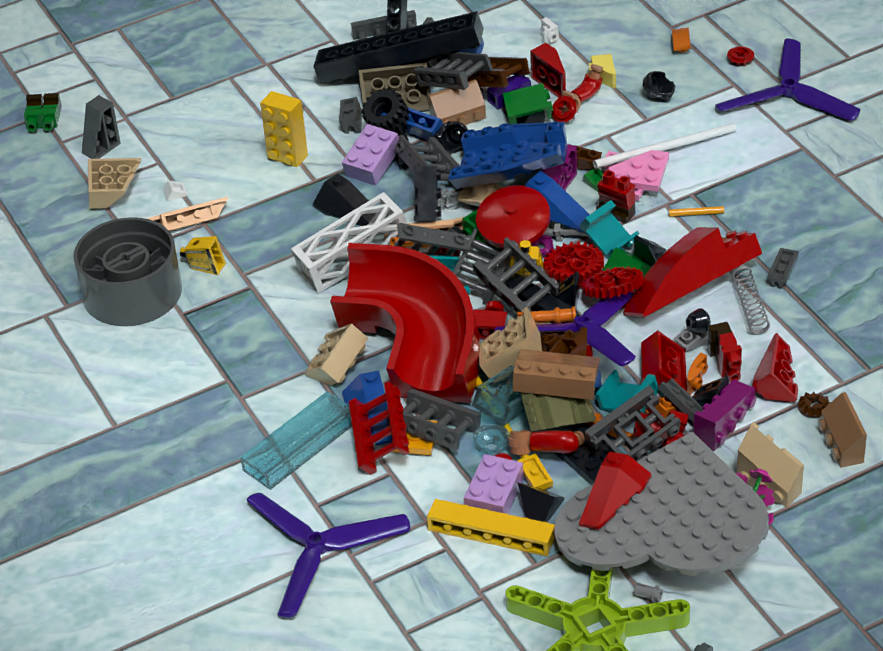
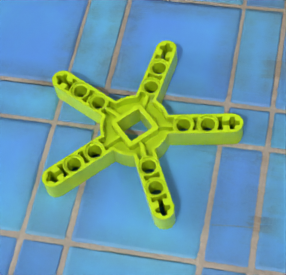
(595, 608)

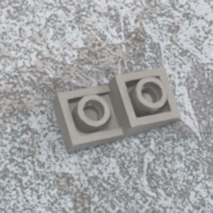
(691, 340)

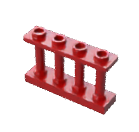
(362, 428)

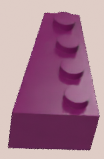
(564, 173)
(723, 413)

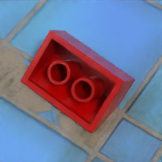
(663, 359)

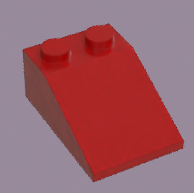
(548, 69)

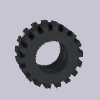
(383, 101)

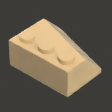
(503, 346)
(336, 355)
(782, 467)

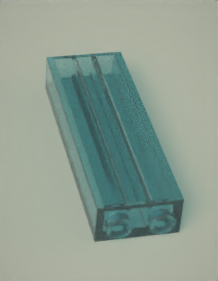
(297, 440)

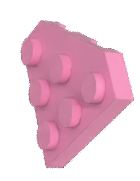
(644, 170)

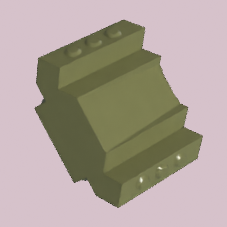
(555, 412)

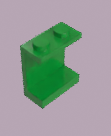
(527, 101)

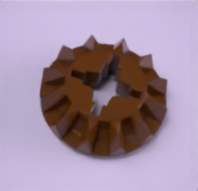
(815, 410)

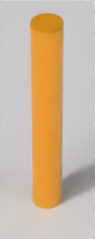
(696, 211)

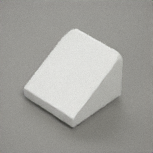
(174, 190)

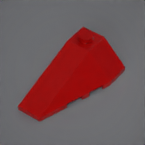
(774, 374)
(613, 487)

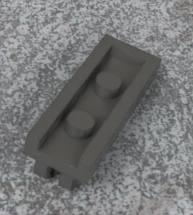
(782, 266)
(679, 397)

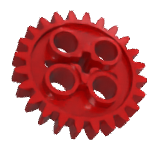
(572, 258)
(612, 282)

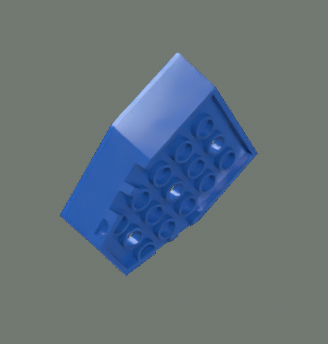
(509, 150)

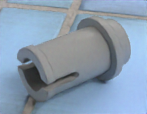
(648, 592)

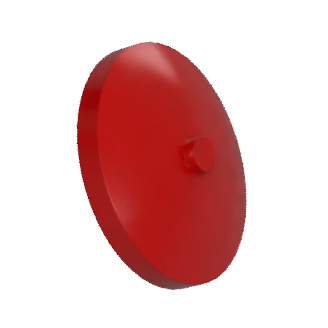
(513, 213)

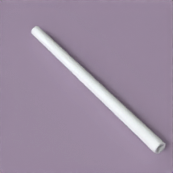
(662, 146)

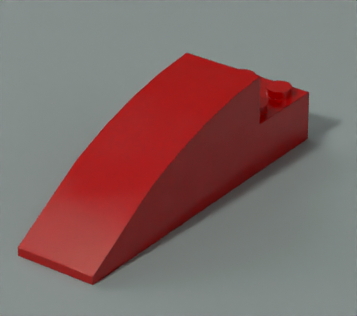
(691, 264)

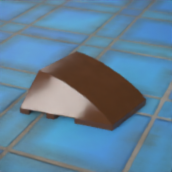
(568, 343)

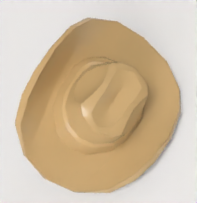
(476, 194)

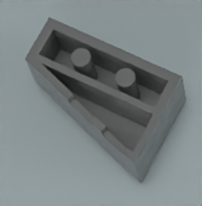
(100, 128)

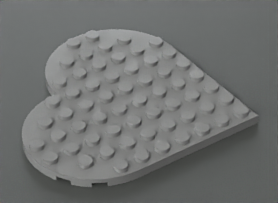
(685, 520)

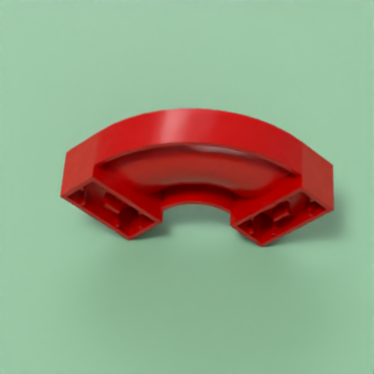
(424, 308)

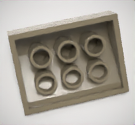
(399, 78)

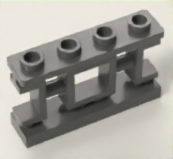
(626, 415)

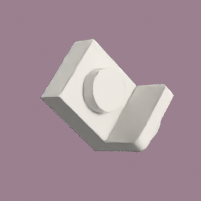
(549, 31)

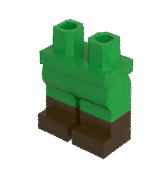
(40, 113)

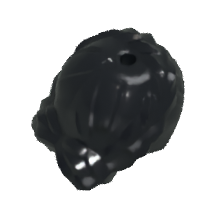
(658, 86)
(449, 136)

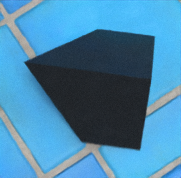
(647, 250)
(569, 290)
(708, 391)
(538, 502)

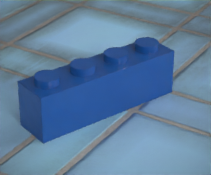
(420, 124)

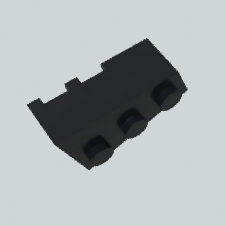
(427, 193)

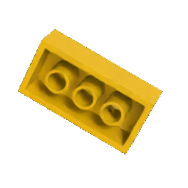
(284, 128)

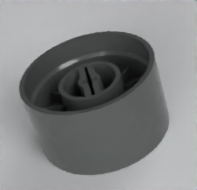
(128, 271)

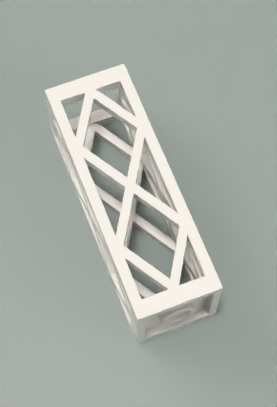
(315, 271)

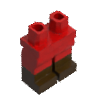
(621, 194)
(724, 347)

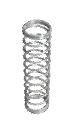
(736, 283)

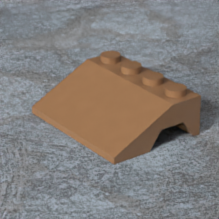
(555, 374)

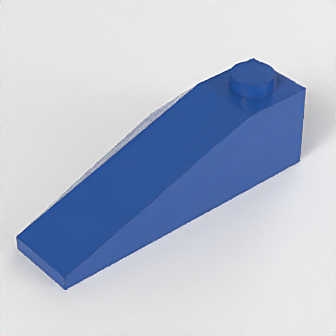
(561, 205)
(366, 388)

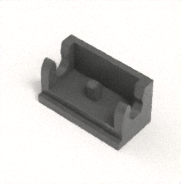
(350, 114)

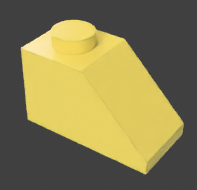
(608, 73)

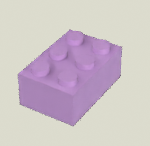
(370, 154)
(495, 484)

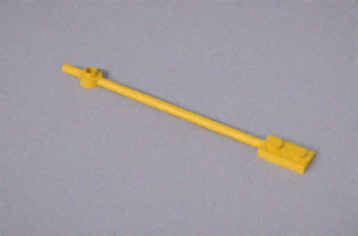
(532, 467)

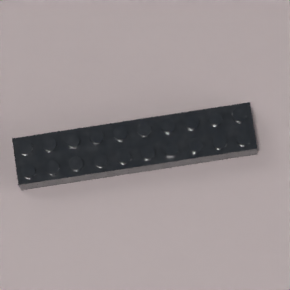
(399, 47)

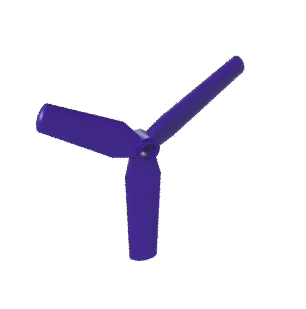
(790, 75)
(596, 335)
(319, 542)

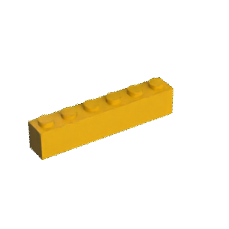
(491, 527)

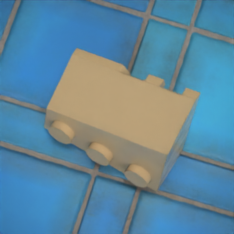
(109, 179)

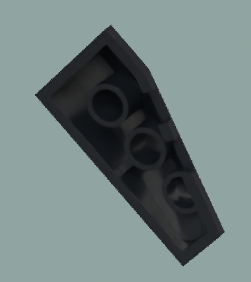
(339, 198)

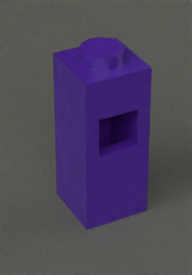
(495, 94)

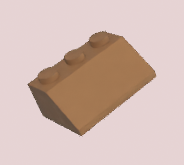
(458, 104)
(843, 431)

